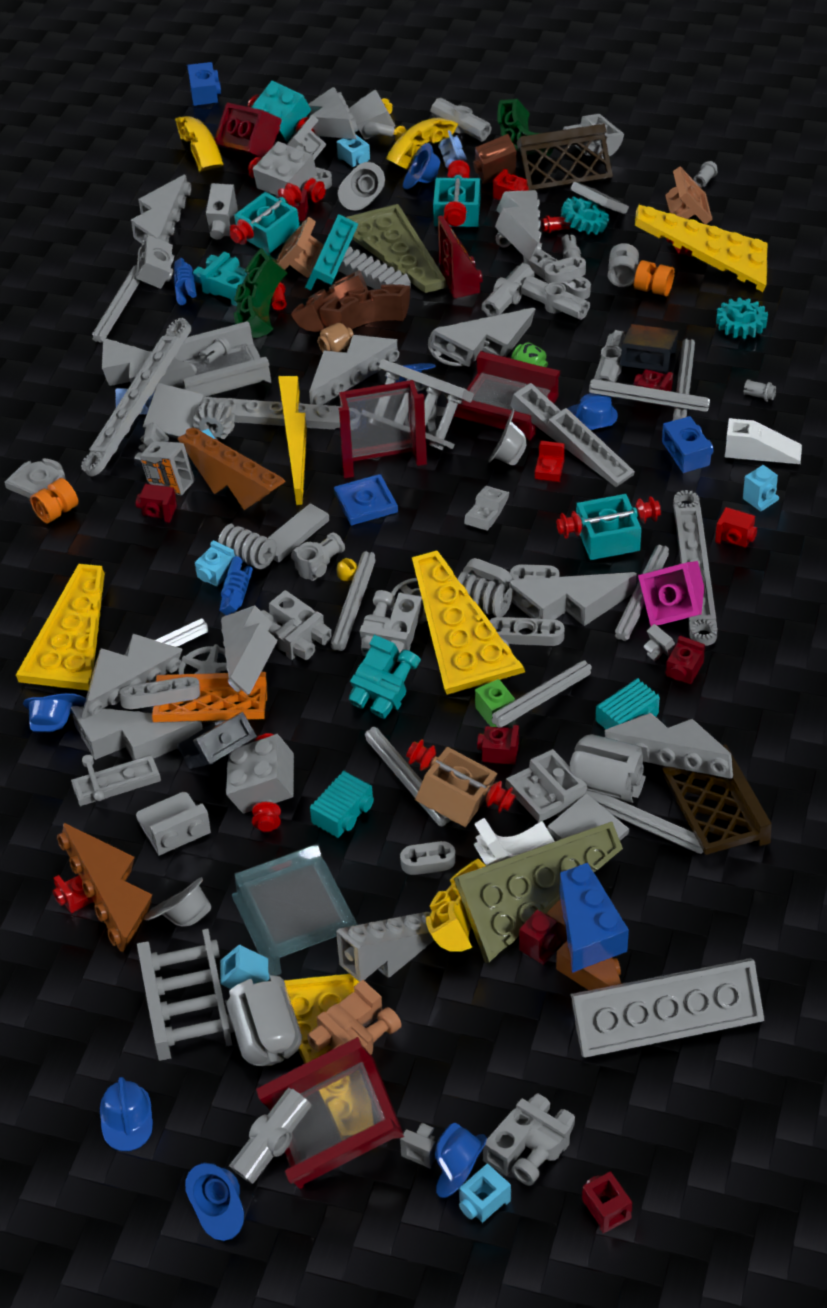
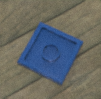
(365, 499)

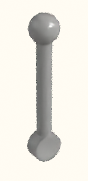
(88, 761)

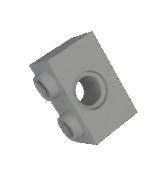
(154, 262)

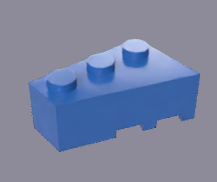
(590, 919)

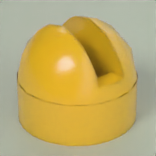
(343, 569)

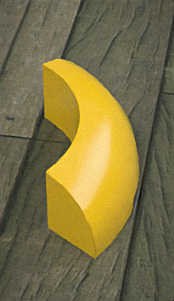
(419, 134)
(203, 143)
(448, 919)

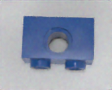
(203, 83)
(687, 444)

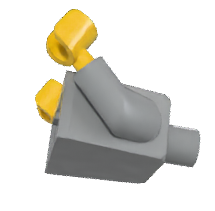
(373, 117)

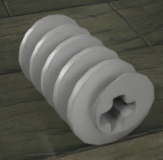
(249, 546)
(487, 598)

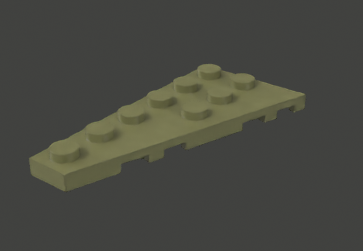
(395, 242)
(511, 890)

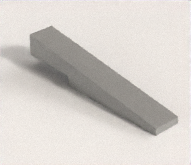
(570, 431)

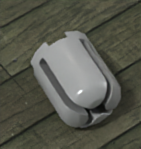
(609, 766)
(264, 1021)

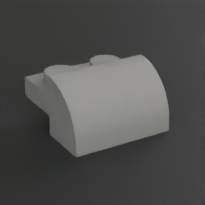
(613, 135)
(546, 786)

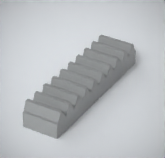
(372, 272)

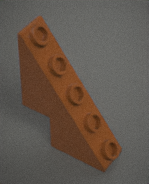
(227, 467)
(104, 880)
(592, 977)

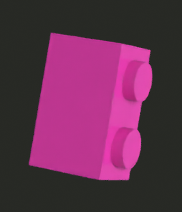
(673, 593)

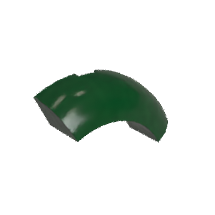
(514, 121)
(256, 292)

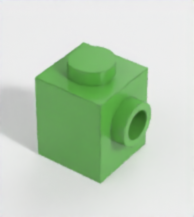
(491, 699)

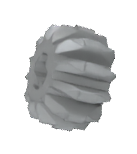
(215, 418)

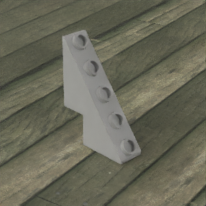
(333, 116)
(161, 210)
(520, 221)
(490, 334)
(123, 363)
(343, 370)
(580, 596)
(246, 646)
(140, 665)
(135, 730)
(679, 746)
(382, 944)

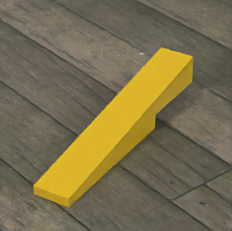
(295, 431)

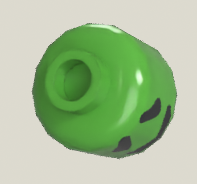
(530, 353)

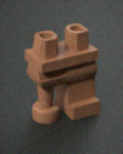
(349, 1019)

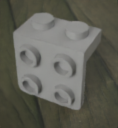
(174, 822)

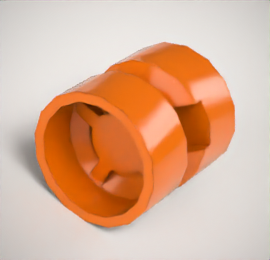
(654, 278)
(54, 500)

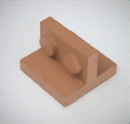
(688, 198)
(301, 249)

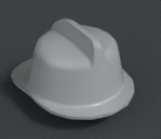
(361, 186)
(510, 445)
(183, 907)

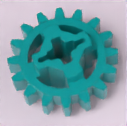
(584, 215)
(741, 318)

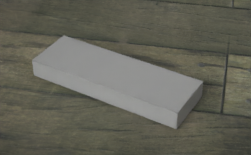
(298, 530)
(117, 779)

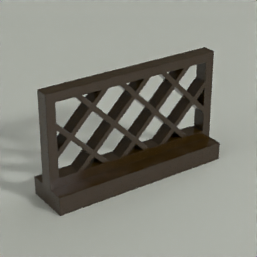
(557, 140)
(741, 797)

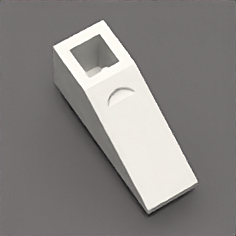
(757, 442)

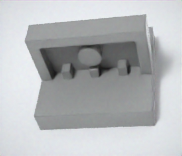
(306, 139)

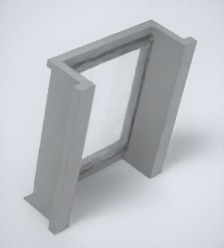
(236, 369)

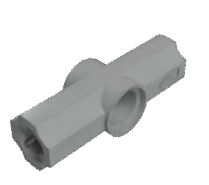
(463, 116)
(507, 291)
(555, 297)
(609, 365)
(270, 1135)

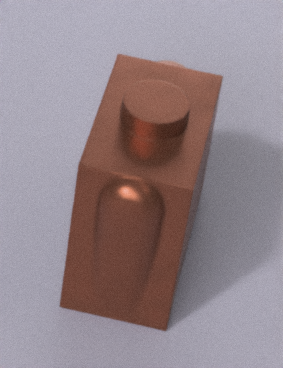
(494, 157)

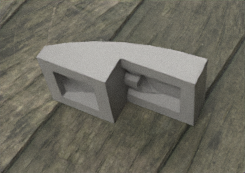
(487, 508)

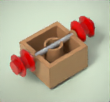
(456, 784)

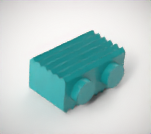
(627, 704)
(341, 804)

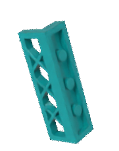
(333, 251)

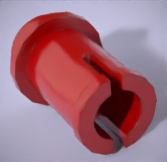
(553, 223)
(278, 297)

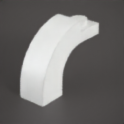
(497, 848)

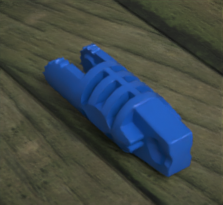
(183, 281)
(235, 586)

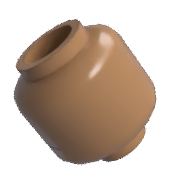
(335, 338)

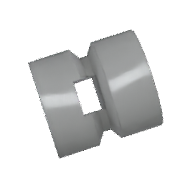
(623, 265)

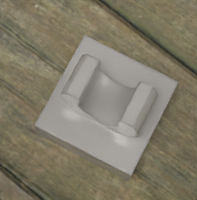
(152, 434)
(658, 643)
(419, 1146)

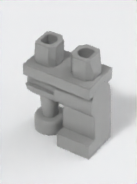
(299, 627)
(399, 627)
(531, 1128)

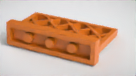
(215, 690)

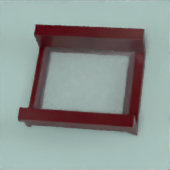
(494, 388)
(381, 423)
(346, 1113)

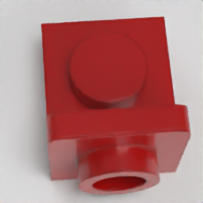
(550, 461)
(71, 893)

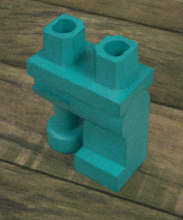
(220, 276)
(375, 679)

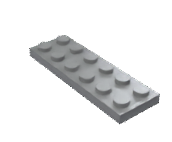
(667, 1007)

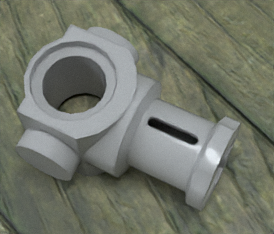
(312, 558)

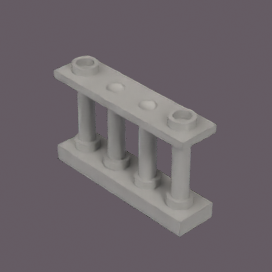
(434, 389)
(157, 986)

